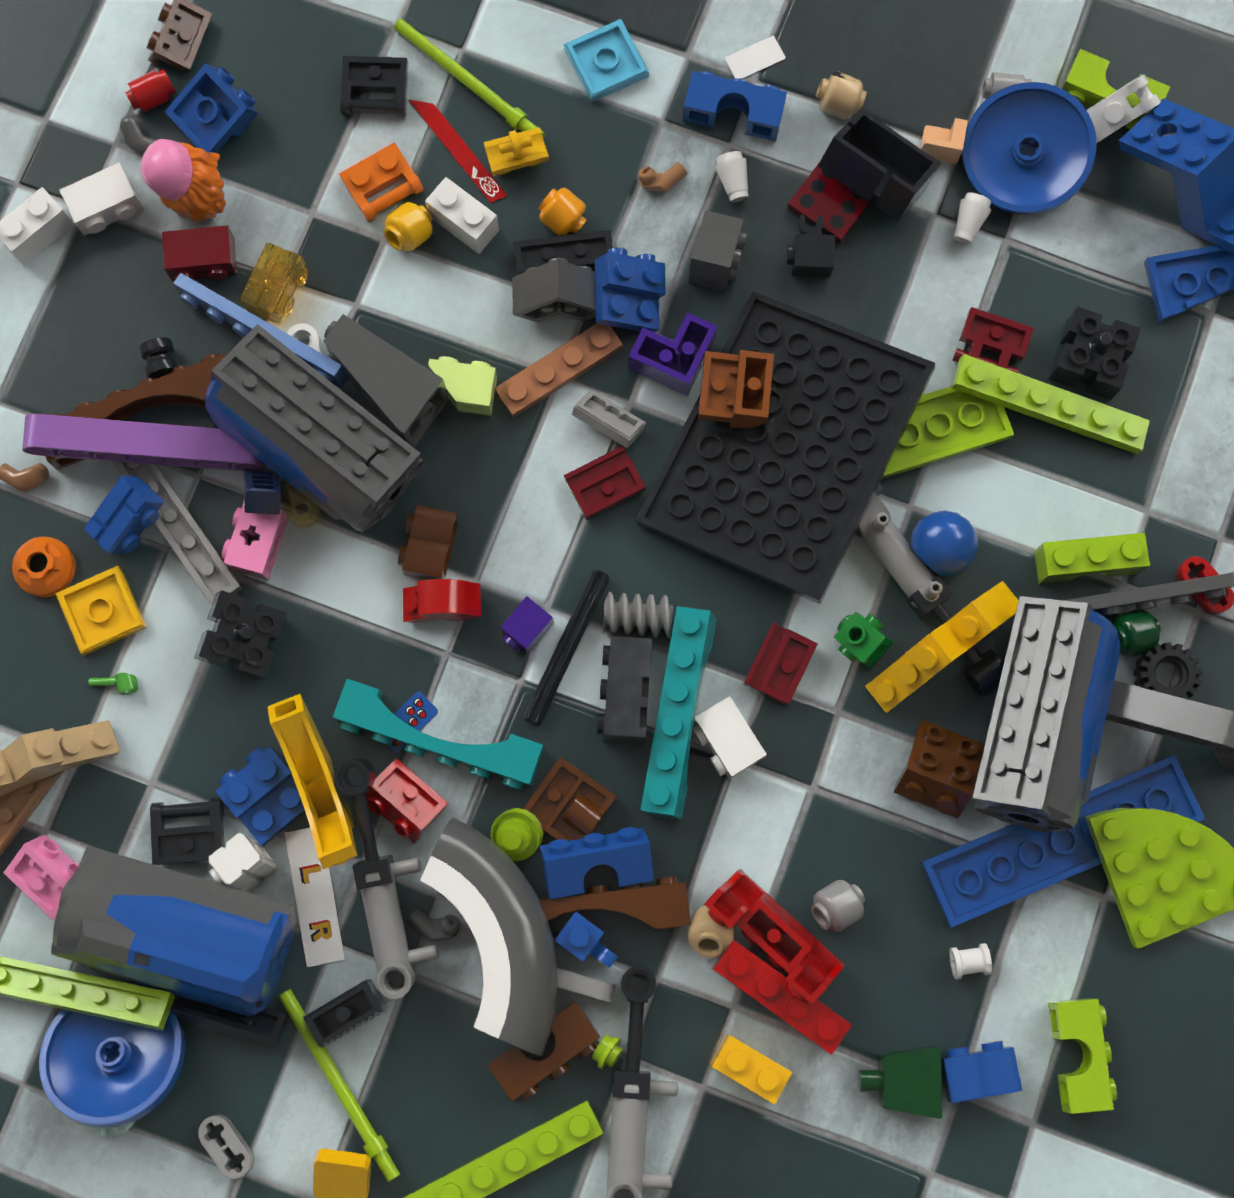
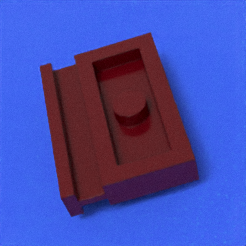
(604, 482)
(780, 664)

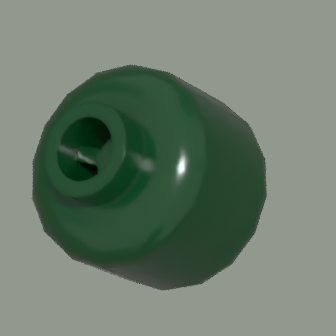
(1137, 632)

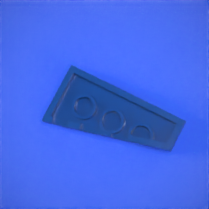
(1189, 279)

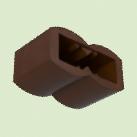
(429, 543)

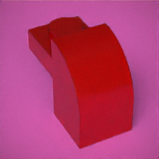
(441, 599)

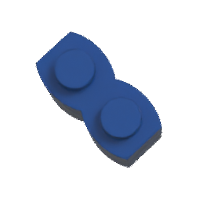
(980, 1073)

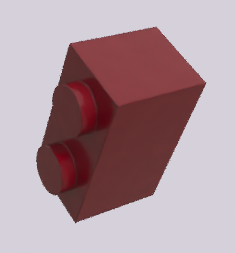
(200, 253)

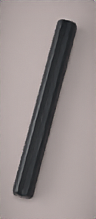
(566, 647)

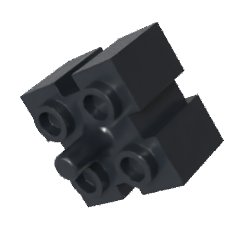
(1094, 353)
(240, 635)

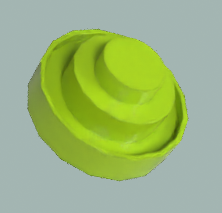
(517, 833)

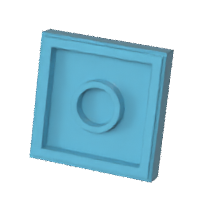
(606, 60)

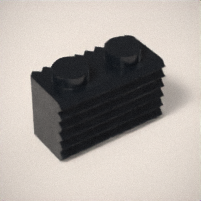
(345, 1013)

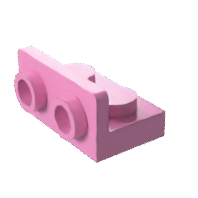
(42, 872)

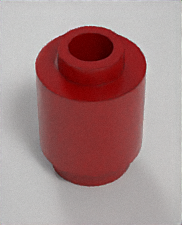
(150, 90)

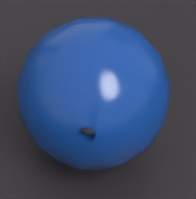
(945, 542)

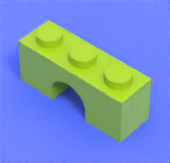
(1089, 83)
(1078, 557)
(1089, 1086)

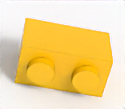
(750, 1068)

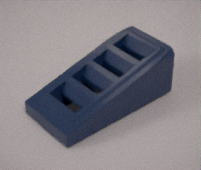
(261, 491)

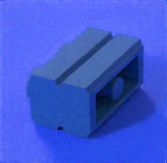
(124, 515)

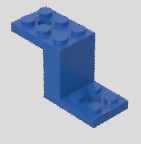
(1200, 162)

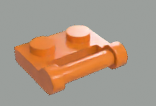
(375, 175)

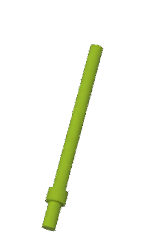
(514, 116)
(375, 1144)

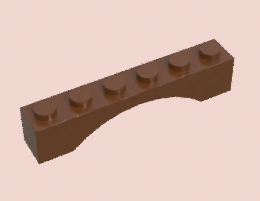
(182, 386)
(656, 906)

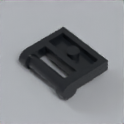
(378, 76)
(186, 843)

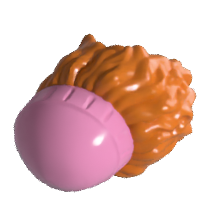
(184, 178)

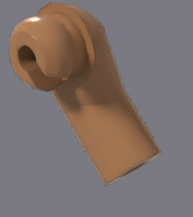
(661, 182)
(25, 479)

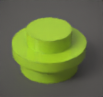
(607, 1052)

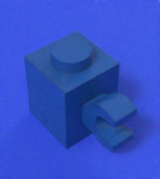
(583, 938)

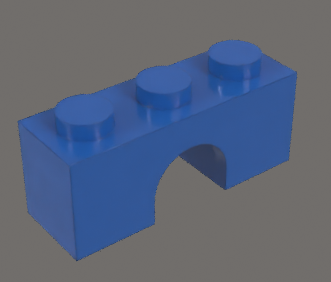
(712, 94)
(568, 861)

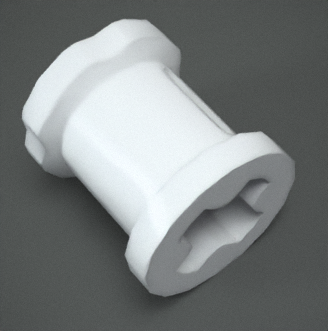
(970, 961)

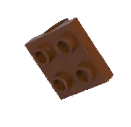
(569, 802)

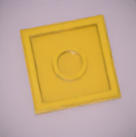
(100, 610)

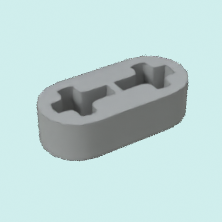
(585, 985)
(218, 1151)

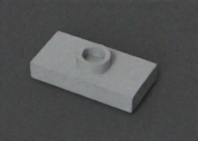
(609, 418)

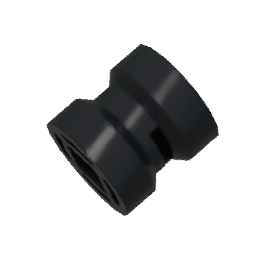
(158, 356)

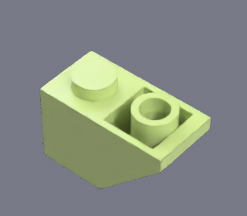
(468, 385)

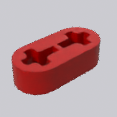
(1205, 571)

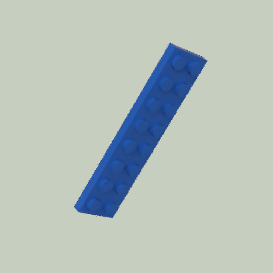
(1023, 861)

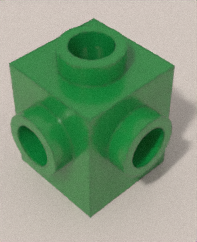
(862, 638)

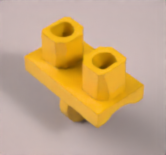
(516, 151)

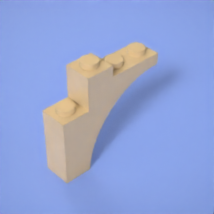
(51, 752)

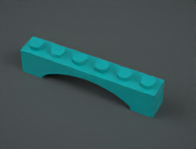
(669, 756)
(512, 759)

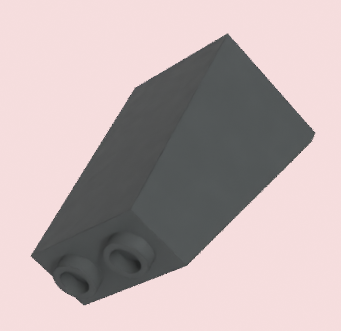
(390, 381)

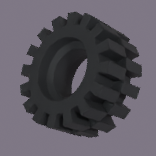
(1180, 659)

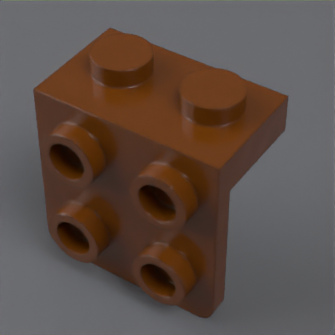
(941, 769)

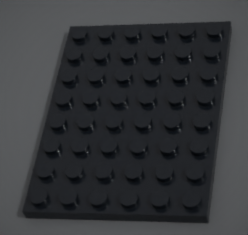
(795, 488)

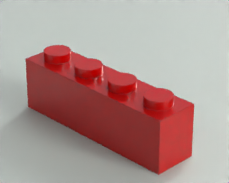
(772, 992)

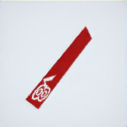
(459, 150)

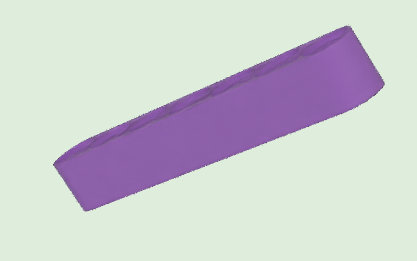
(134, 442)

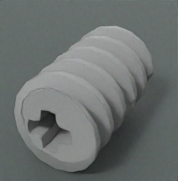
(638, 615)

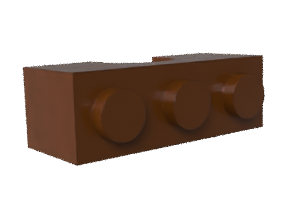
(521, 1073)

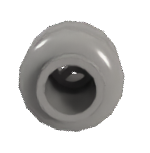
(838, 906)

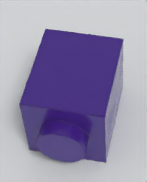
(526, 626)

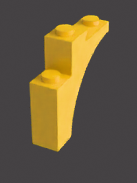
(943, 646)
(315, 780)

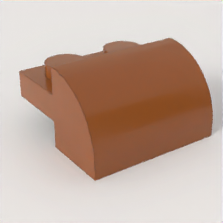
(736, 388)

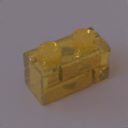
(274, 283)

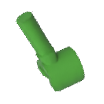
(125, 682)

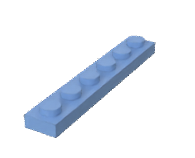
(222, 310)

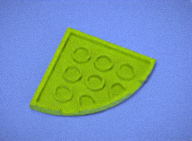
(1162, 870)

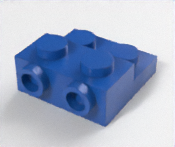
(212, 109)
(629, 290)
(262, 794)

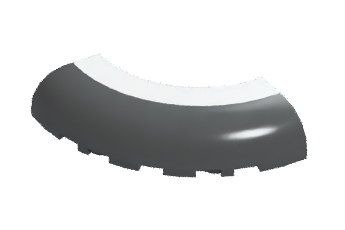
(509, 933)

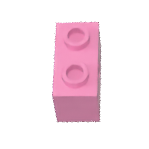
(260, 556)

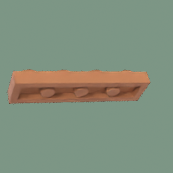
(558, 368)

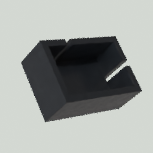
(879, 164)

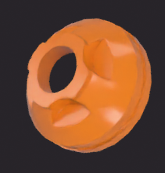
(56, 575)

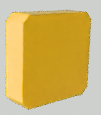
(341, 1174)

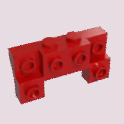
(778, 933)

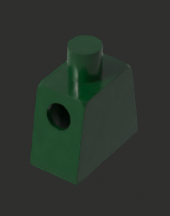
(907, 1081)

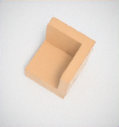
(944, 143)

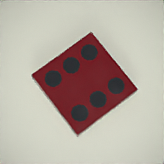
(829, 199)

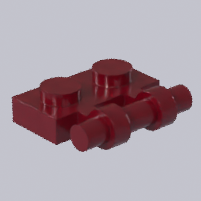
(996, 335)

